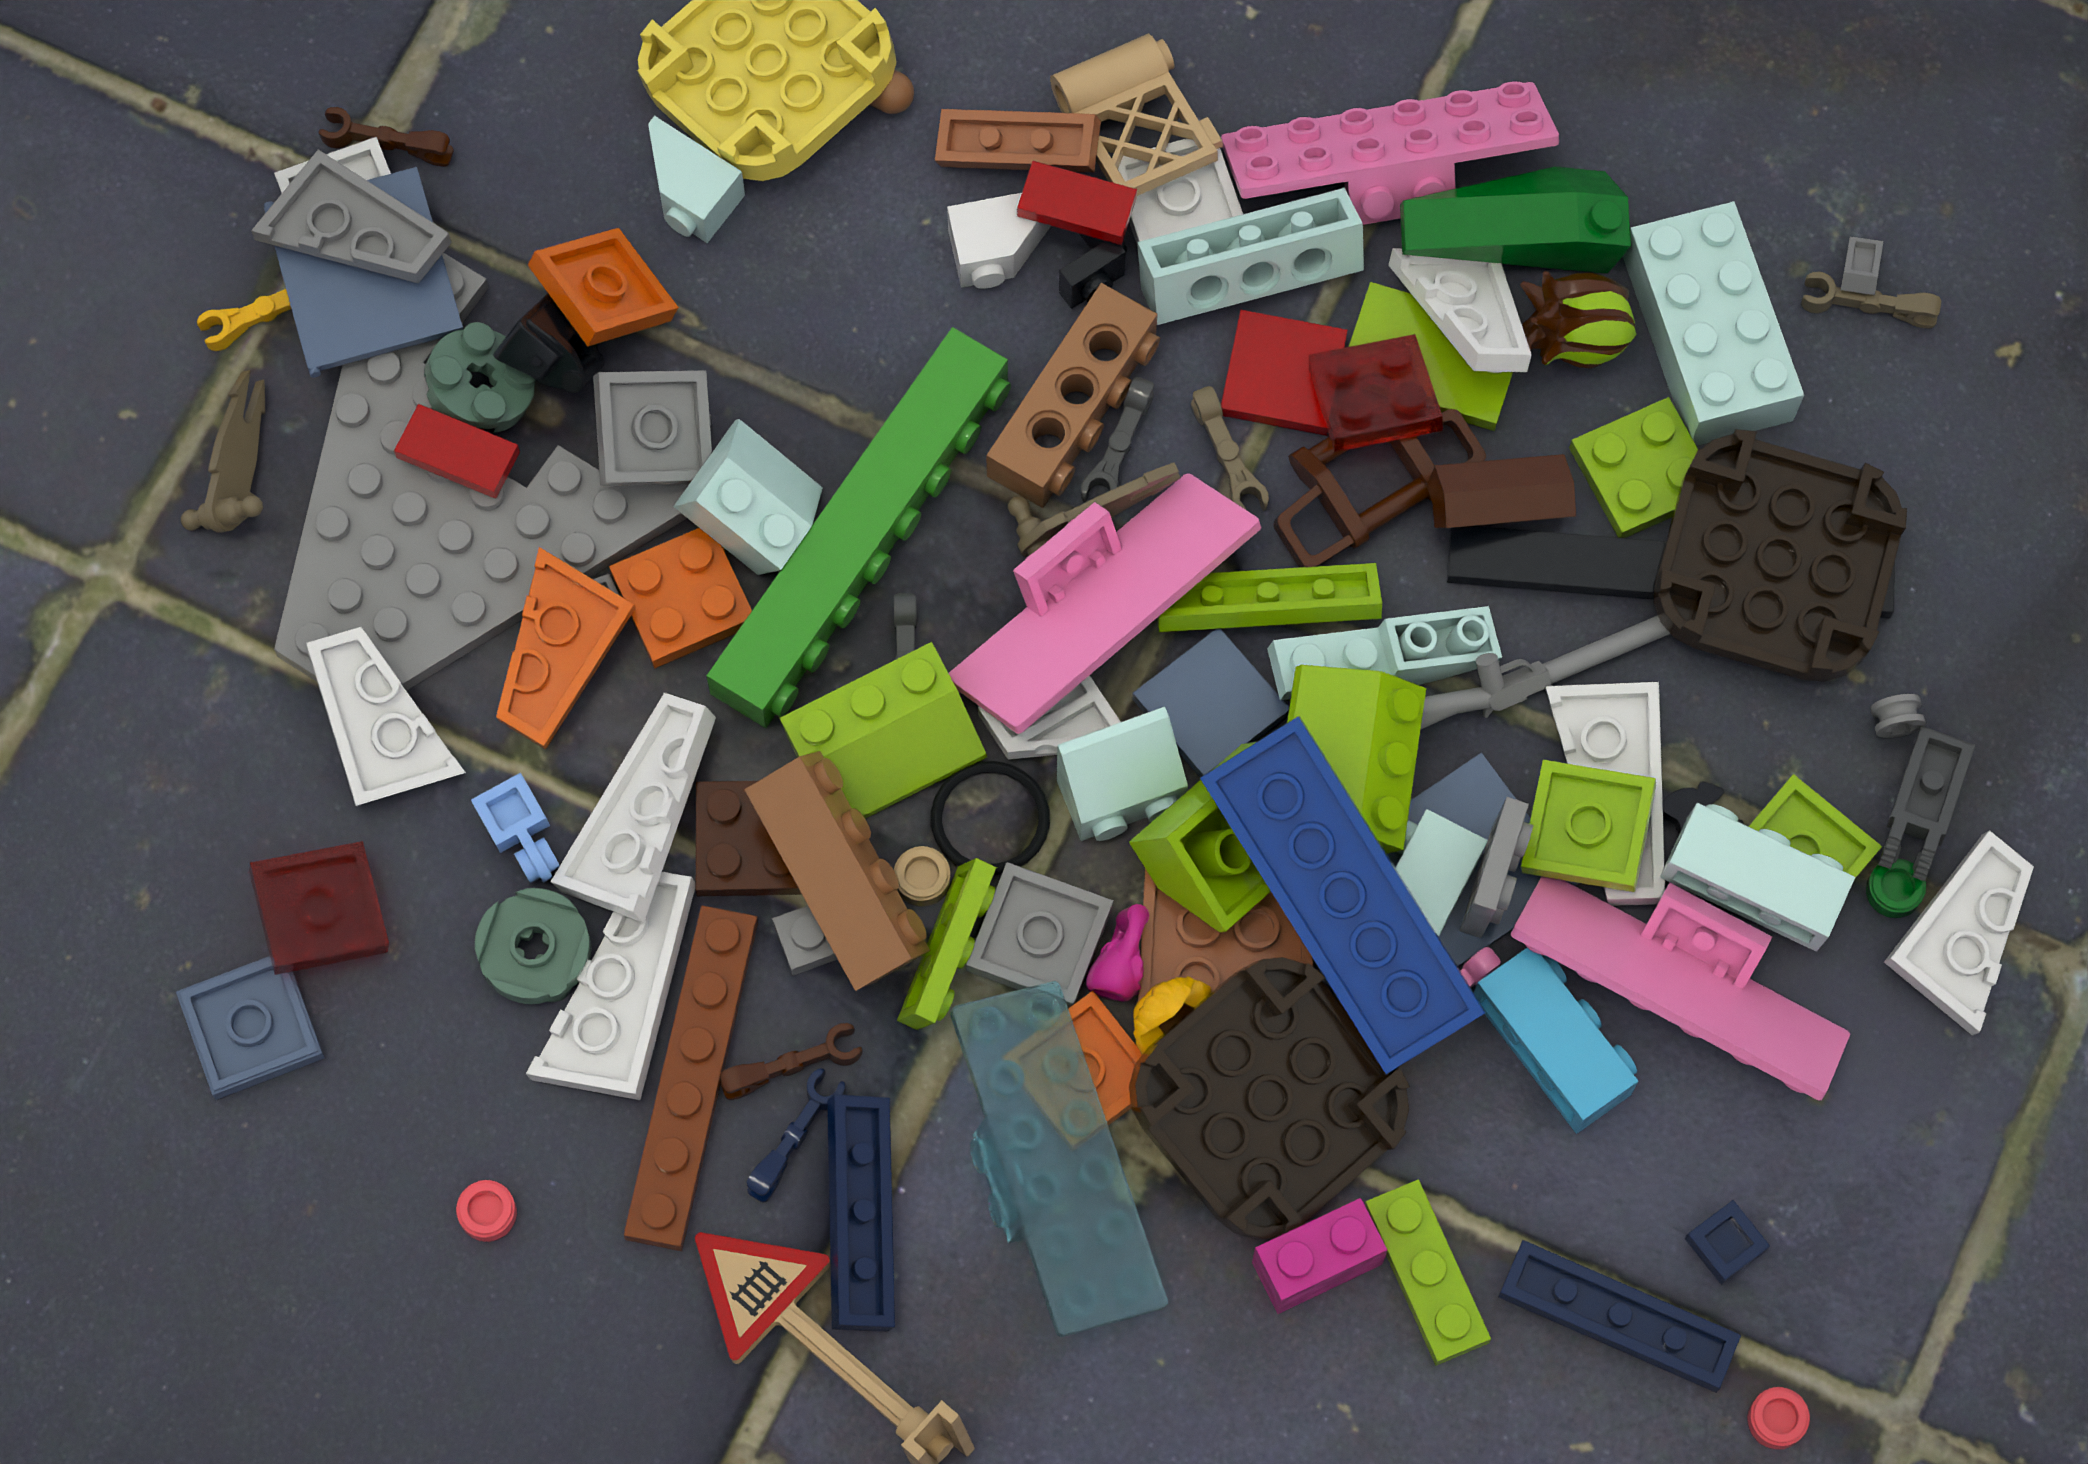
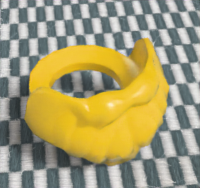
(1163, 1003)

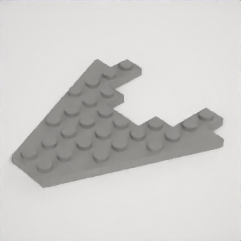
(424, 557)

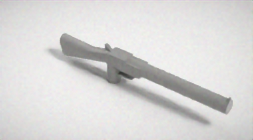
(1507, 690)

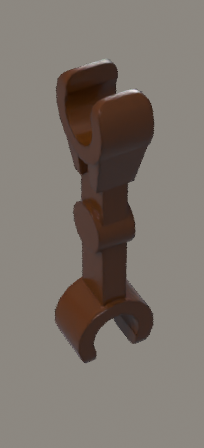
(426, 145)
(746, 1078)

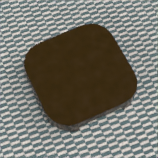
(1778, 558)
(1268, 1098)

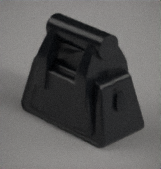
(550, 349)

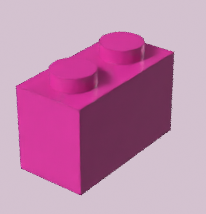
(1319, 1255)

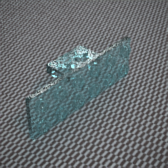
(1054, 1160)

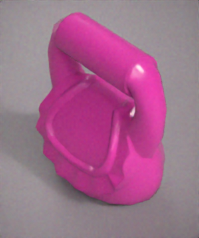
(1119, 966)

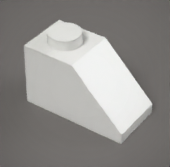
(991, 240)

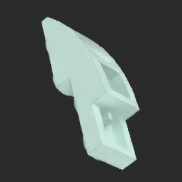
(1407, 647)

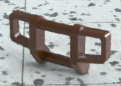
(1355, 527)

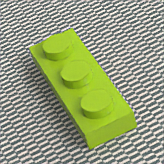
(949, 945)
(1427, 1273)

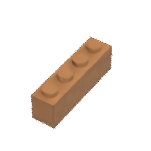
(838, 869)

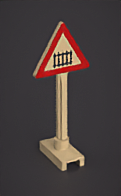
(759, 1288)

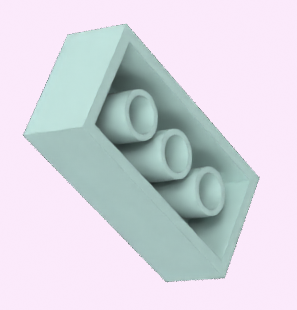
(1712, 323)

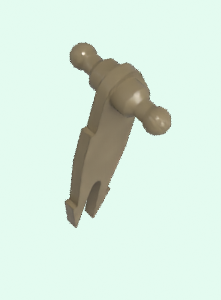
(232, 464)
(1035, 533)

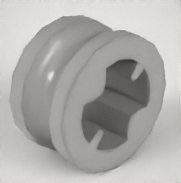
(1898, 715)

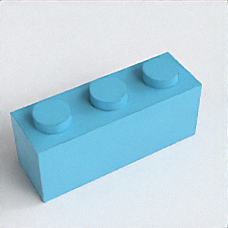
(1556, 1038)

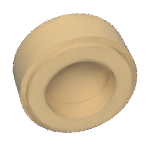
(922, 876)

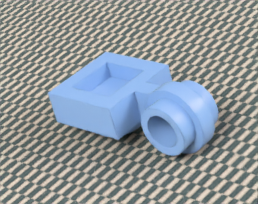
(512, 818)

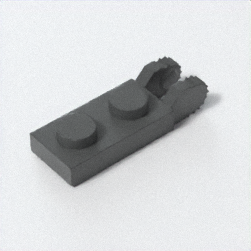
(1927, 797)

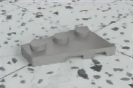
(351, 222)

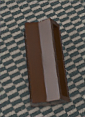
(1501, 491)

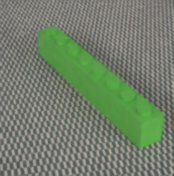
(859, 528)

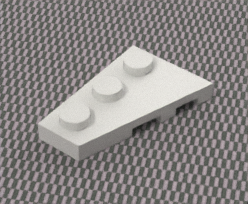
(1470, 307)
(374, 721)
(1962, 932)

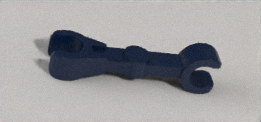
(770, 1170)

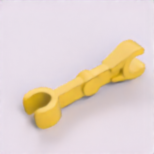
(236, 320)

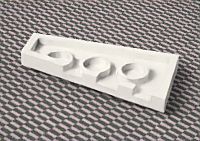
(616, 1011)

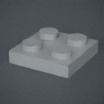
(651, 426)
(1502, 853)
(1039, 933)

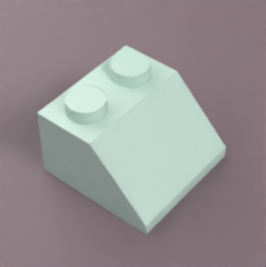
(751, 500)
(1120, 775)

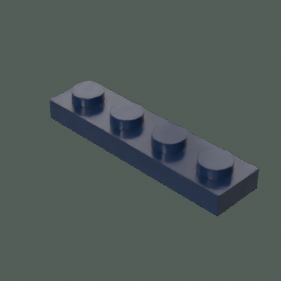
(860, 1213)
(1620, 1316)

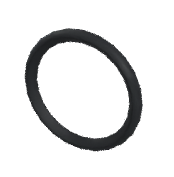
(991, 767)

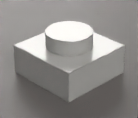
(802, 940)

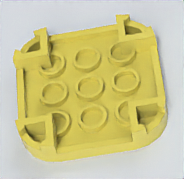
(766, 75)

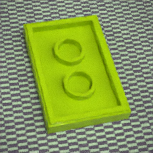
(1396, 314)

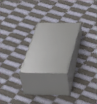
(1862, 265)

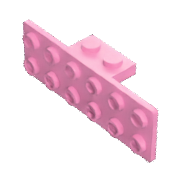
(1390, 149)
(1095, 593)
(1689, 969)

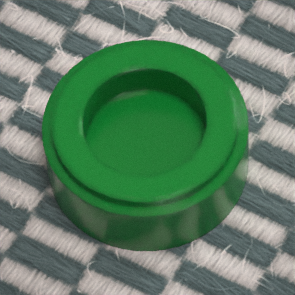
(1894, 890)

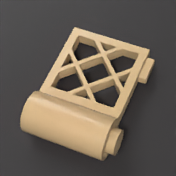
(1126, 81)

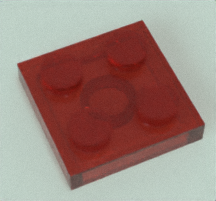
(1375, 393)
(318, 907)

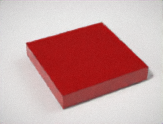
(1271, 374)

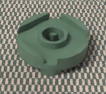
(449, 379)
(517, 919)

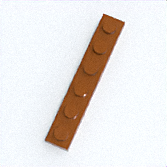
(691, 1078)

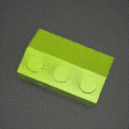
(889, 731)
(1370, 737)
(1200, 859)

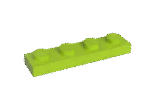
(1277, 598)

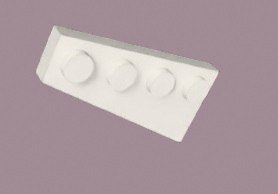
(1618, 732)
(636, 819)

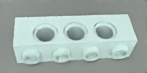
(1251, 256)

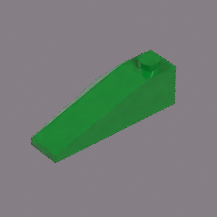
(1525, 219)

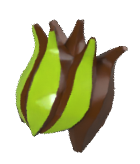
(1579, 319)

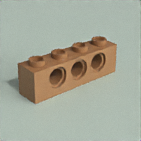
(1105, 323)

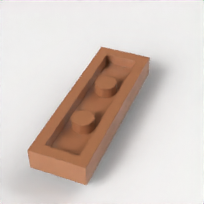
(1016, 139)

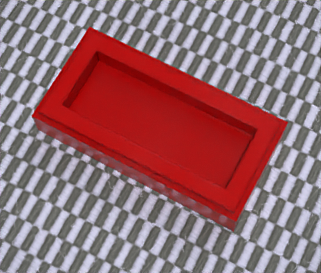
(1076, 202)
(457, 451)

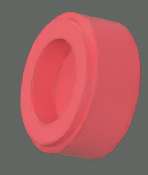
(486, 1210)
(1778, 1418)

